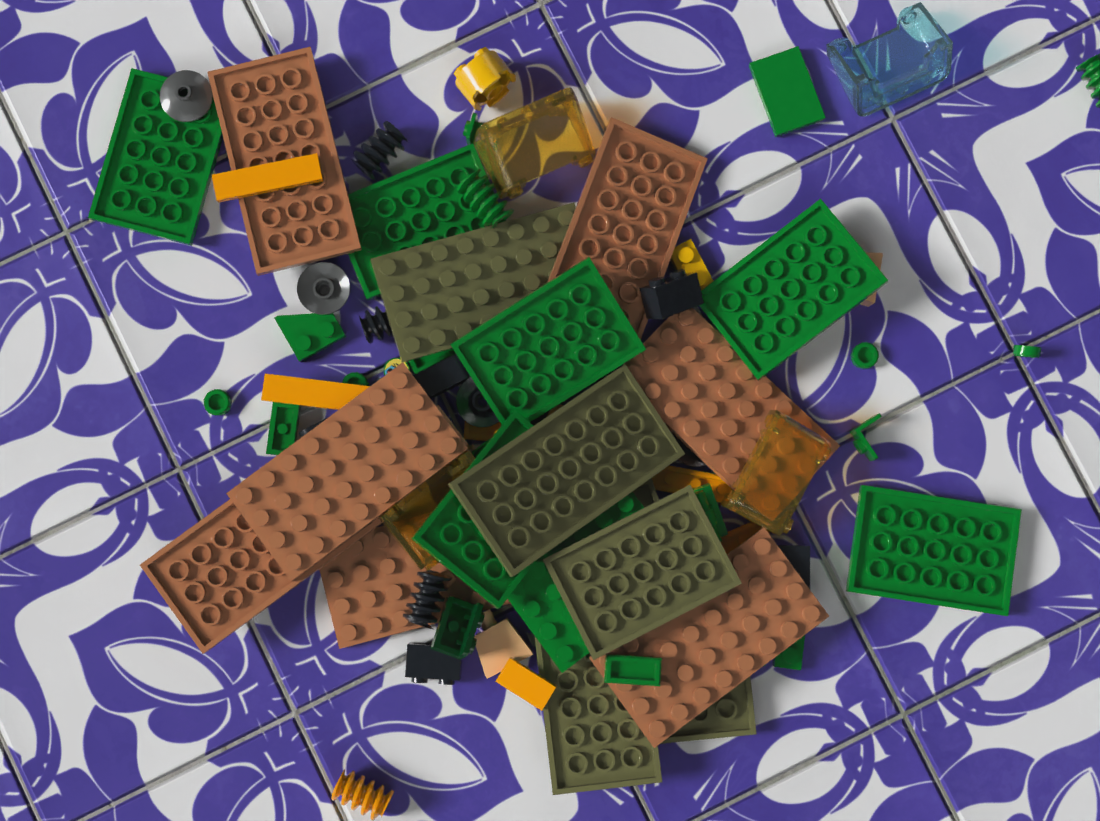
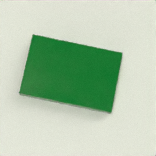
(787, 91)

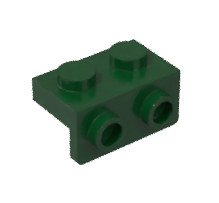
(457, 628)

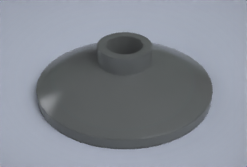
(193, 105)
(316, 277)

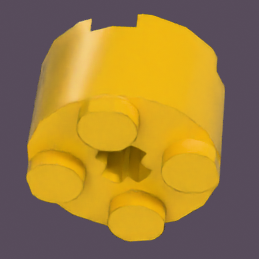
(484, 78)

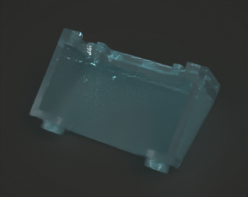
(894, 62)

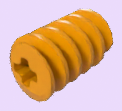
(361, 794)

